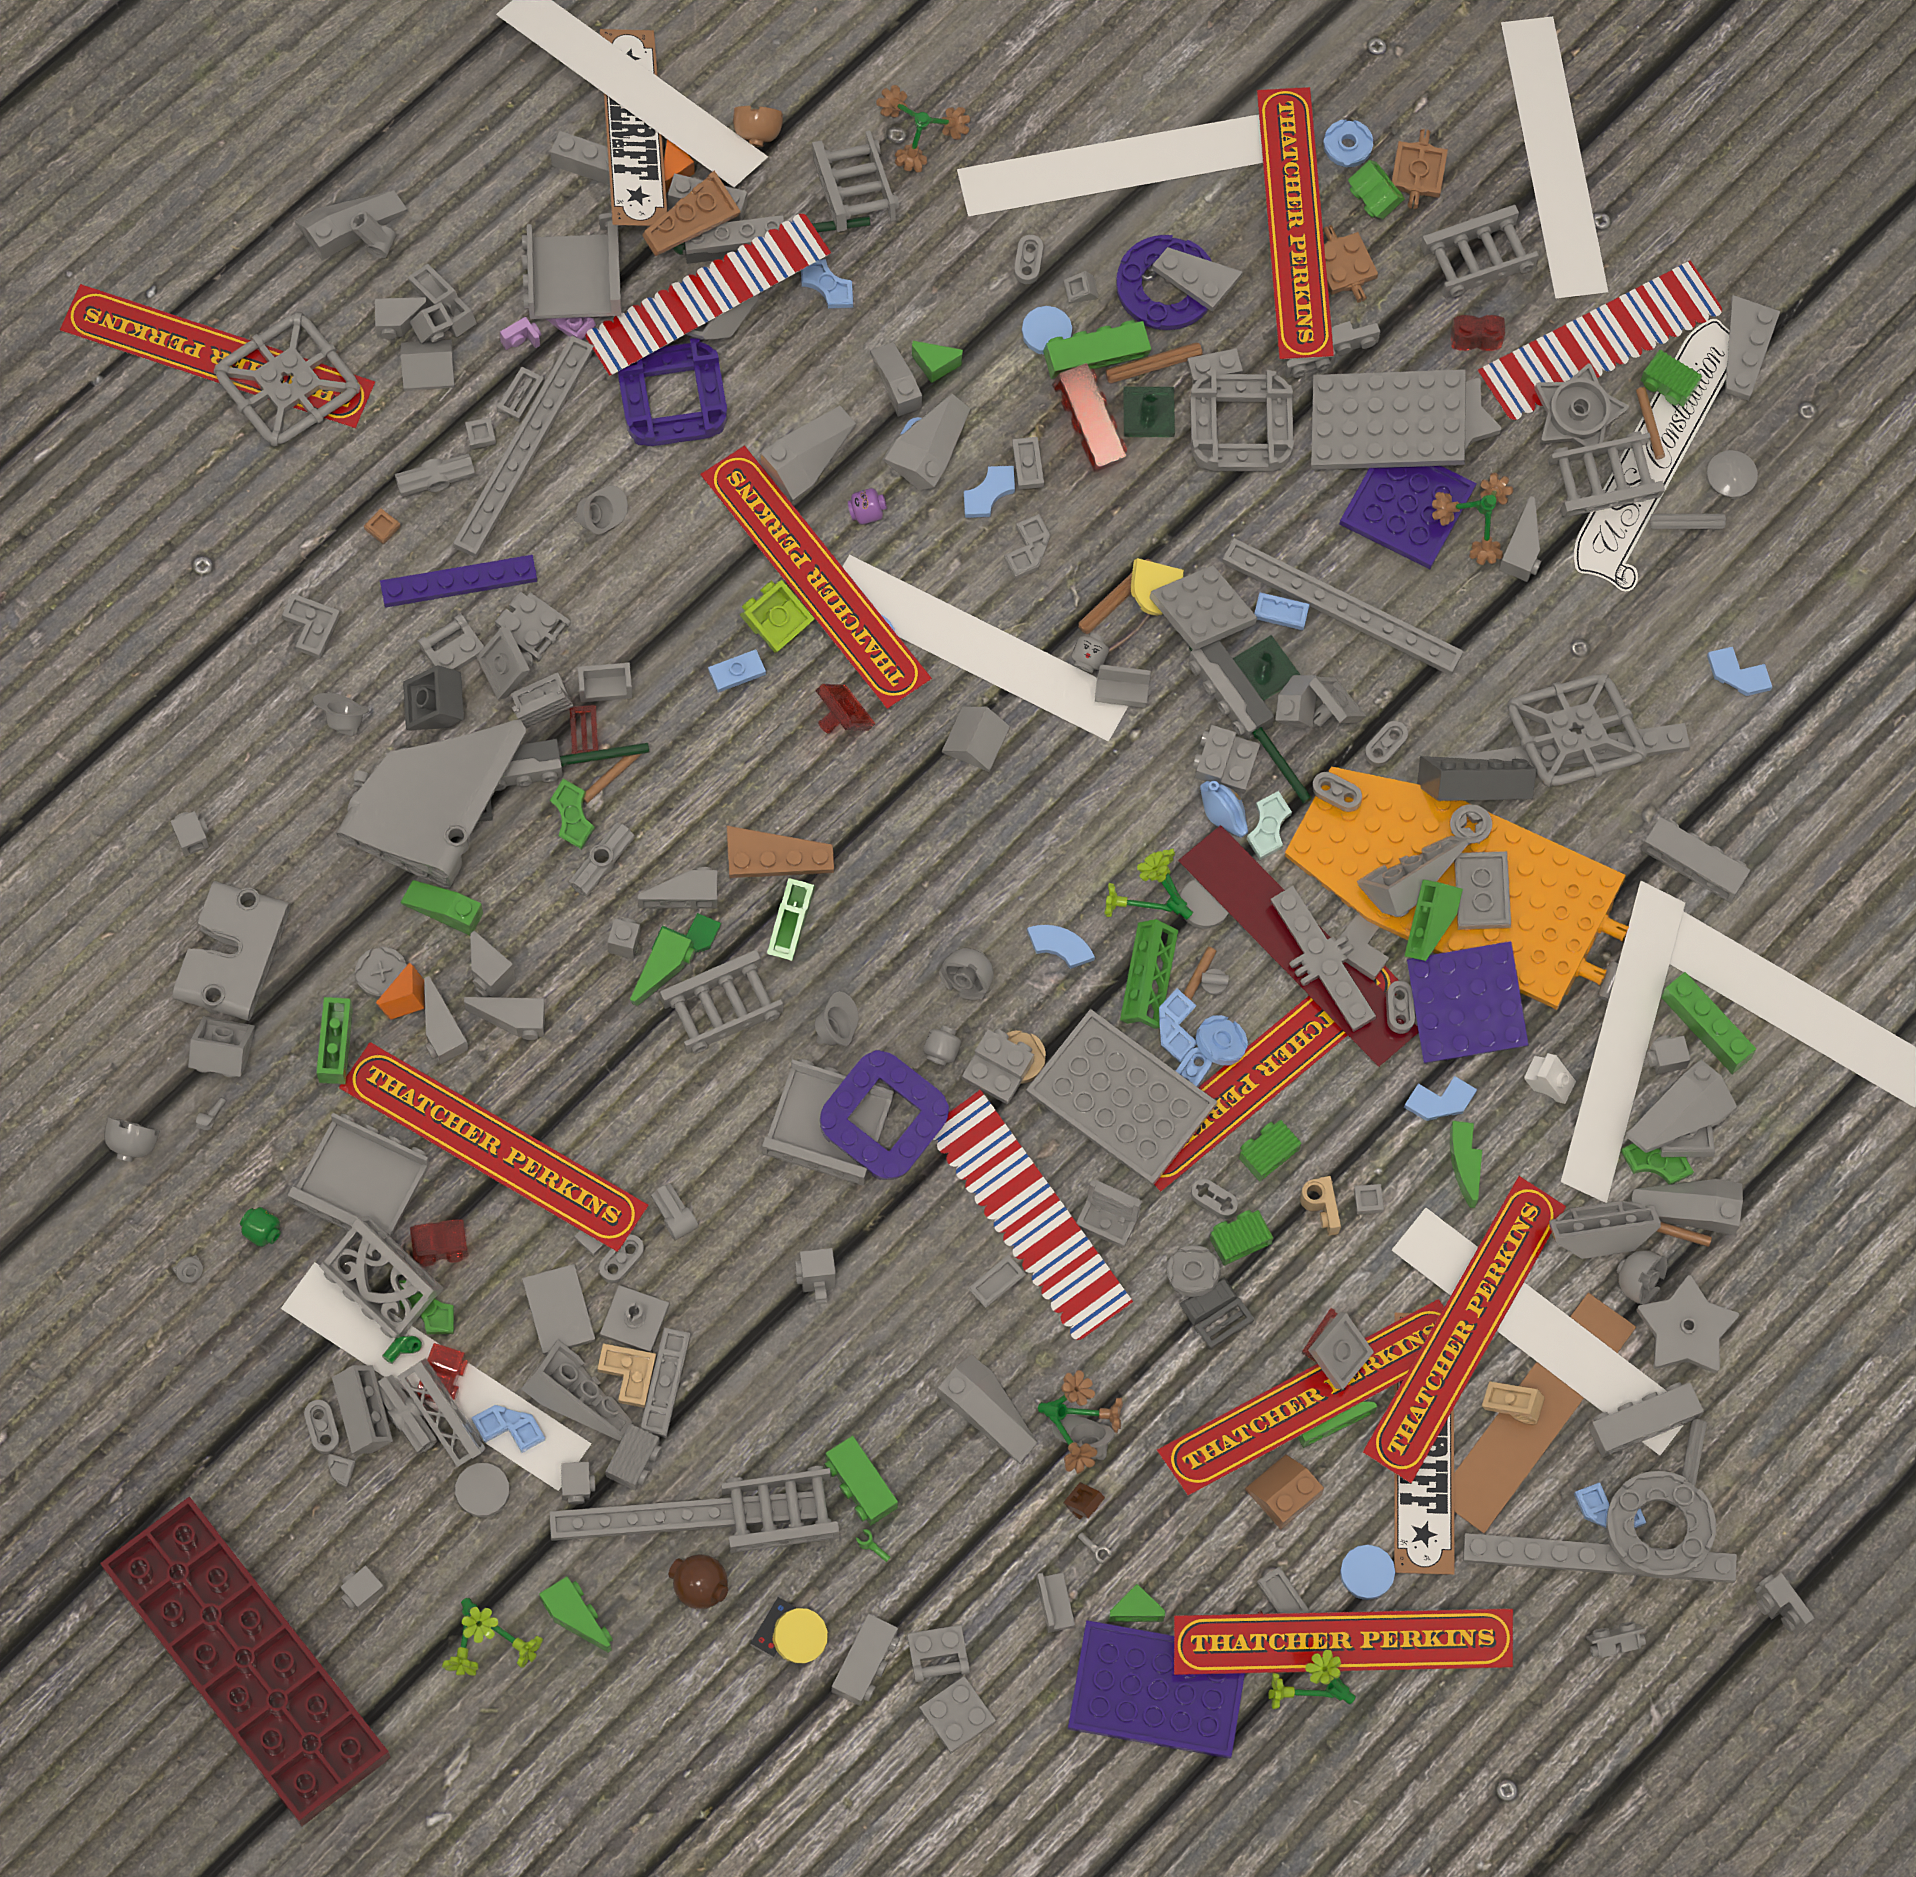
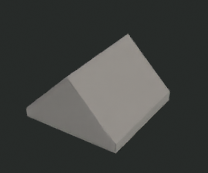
(427, 365)
(976, 737)

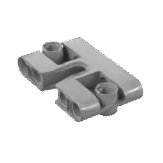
(235, 976)

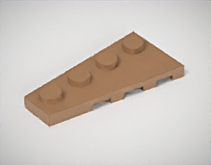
(696, 213)
(768, 854)

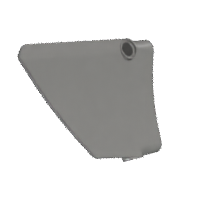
(427, 798)

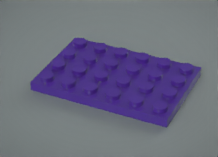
(1132, 1694)

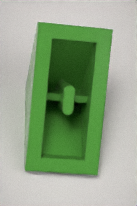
(936, 359)
(1137, 1607)

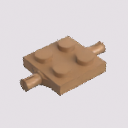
(1419, 168)
(1347, 264)

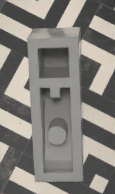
(897, 379)
(1523, 550)
(688, 890)
(516, 1015)
(442, 1031)

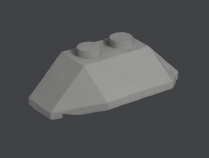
(726, 323)
(1605, 1228)

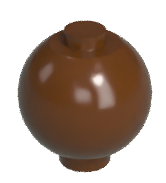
(699, 1581)

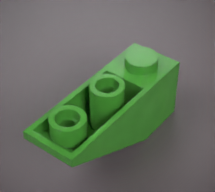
(569, 1611)

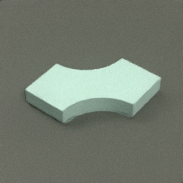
(1266, 837)

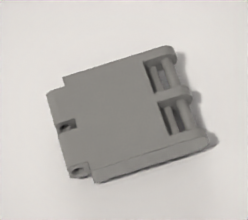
(532, 623)

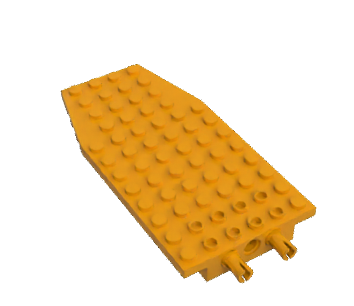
(1555, 893)

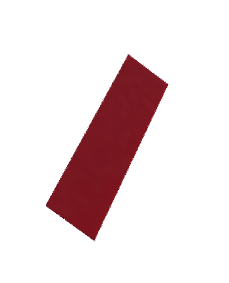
(1246, 894)

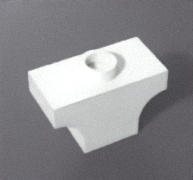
(1550, 1077)

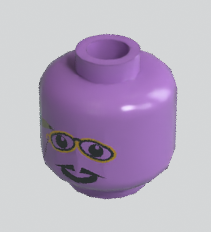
(867, 506)

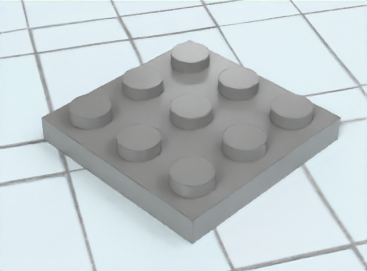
(1203, 607)

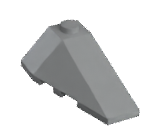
(804, 453)
(1399, 887)
(1697, 1204)
(568, 1389)

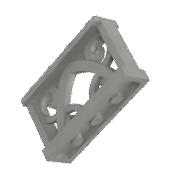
(416, 1277)

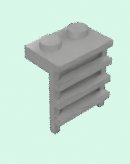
(541, 700)
(1109, 1213)

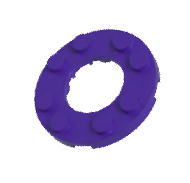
(1131, 293)

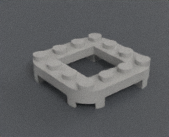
(1241, 388)

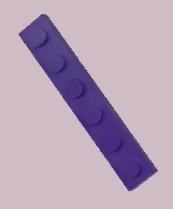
(458, 581)

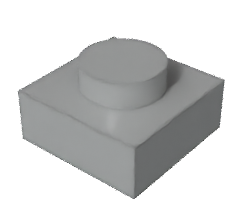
(480, 433)
(1368, 1199)

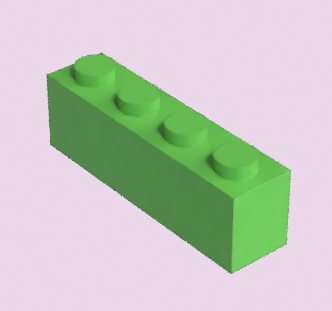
(1097, 349)
(1708, 1023)

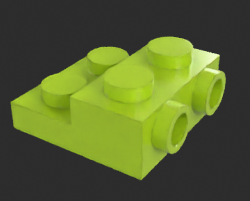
(776, 615)

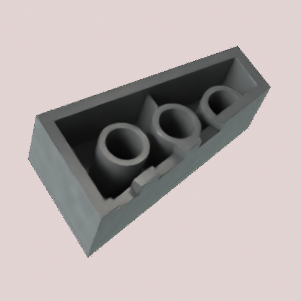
(1476, 778)

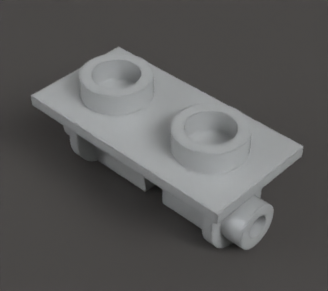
(1605, 1639)

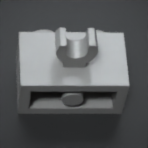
(816, 1272)

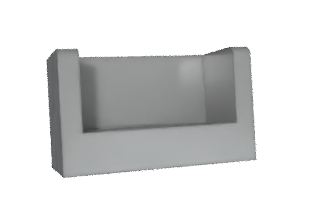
(605, 682)

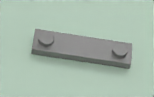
(665, 1382)

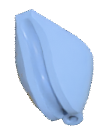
(1224, 808)

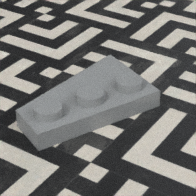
(1197, 277)

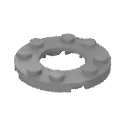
(1676, 1491)

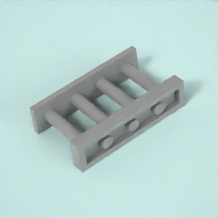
(836, 194)
(1479, 228)
(1599, 498)
(721, 976)
(796, 1532)

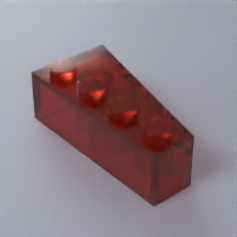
(1090, 416)

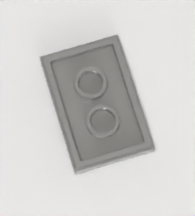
(1485, 890)
(558, 1308)

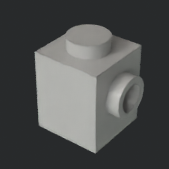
(431, 323)
(190, 832)
(624, 938)
(1669, 1054)
(576, 1482)
(361, 1589)

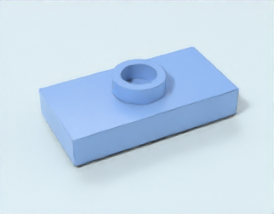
(1281, 611)
(737, 671)

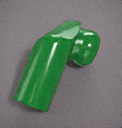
(402, 1345)

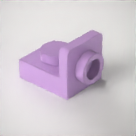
(518, 332)

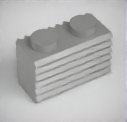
(633, 1457)

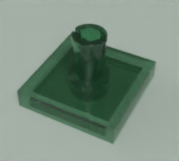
(1148, 412)
(1266, 667)

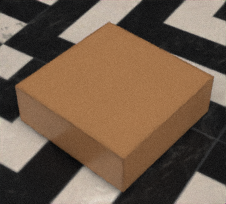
(382, 526)

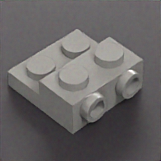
(1226, 758)
(999, 1065)
(1778, 1597)

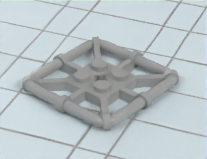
(287, 395)
(1568, 743)

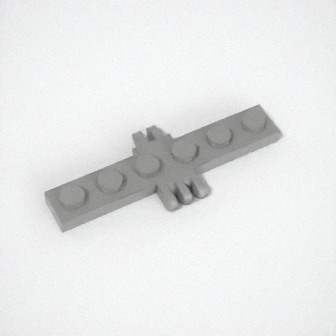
(1322, 958)

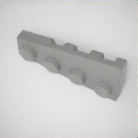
(1749, 338)

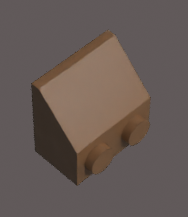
(1285, 1490)

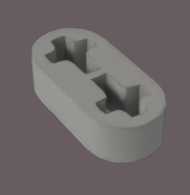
(1210, 1203)

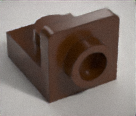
(1083, 1501)

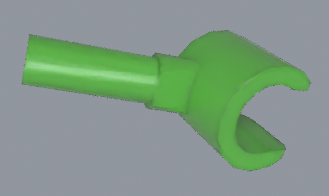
(870, 1544)

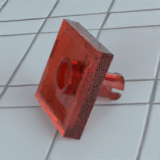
(843, 709)

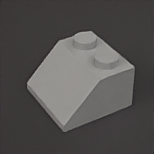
(490, 969)
(221, 1046)

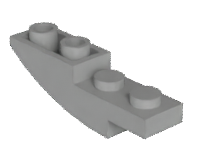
(1344, 341)

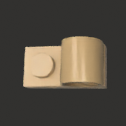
(1329, 1217)
(1519, 1402)

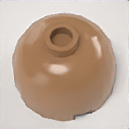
(757, 124)

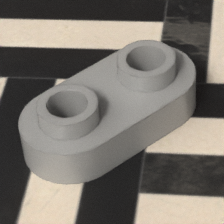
(1028, 261)
(1385, 745)
(1338, 791)
(1400, 1009)
(621, 1260)
(321, 1428)

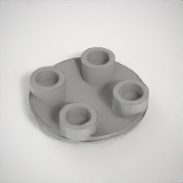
(1732, 474)

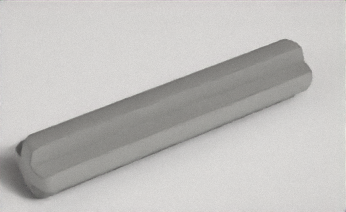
(1687, 521)
(1694, 1450)

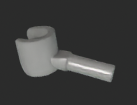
(206, 1121)
(1094, 1548)

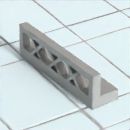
(446, 1408)

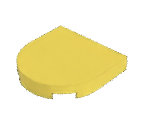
(1148, 577)

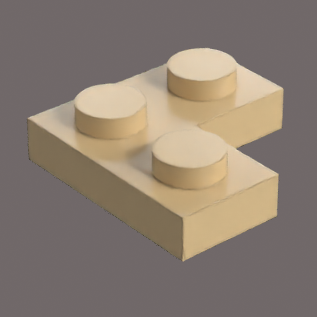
(634, 1367)

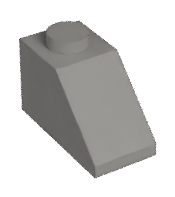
(395, 314)
(1297, 702)

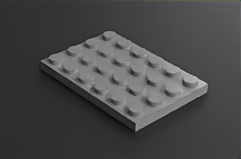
(1389, 419)
(1121, 1097)

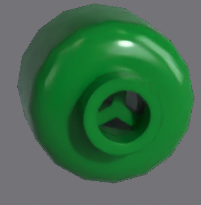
(260, 1226)

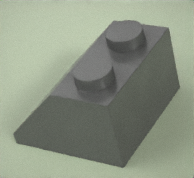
(433, 699)

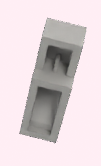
(436, 290)

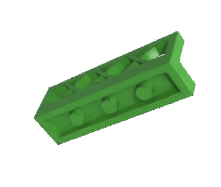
(1145, 970)

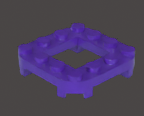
(681, 427)
(861, 1147)

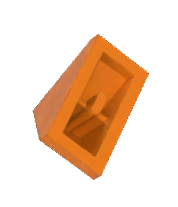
(676, 162)
(404, 994)

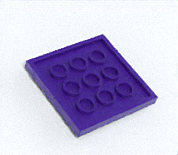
(1397, 509)
(1468, 1002)

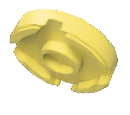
(800, 1635)

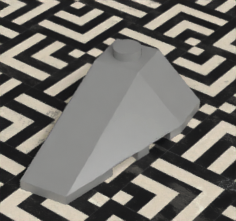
(330, 228)
(927, 446)
(1690, 1104)
(982, 1401)

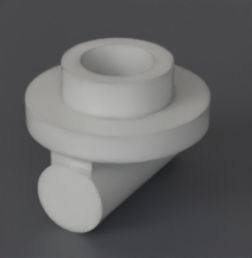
(1214, 981)
(188, 1269)

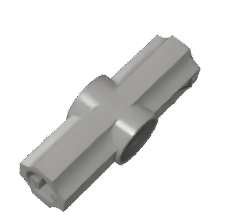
(435, 475)
(611, 847)
(405, 1415)

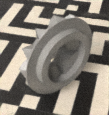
(1475, 814)

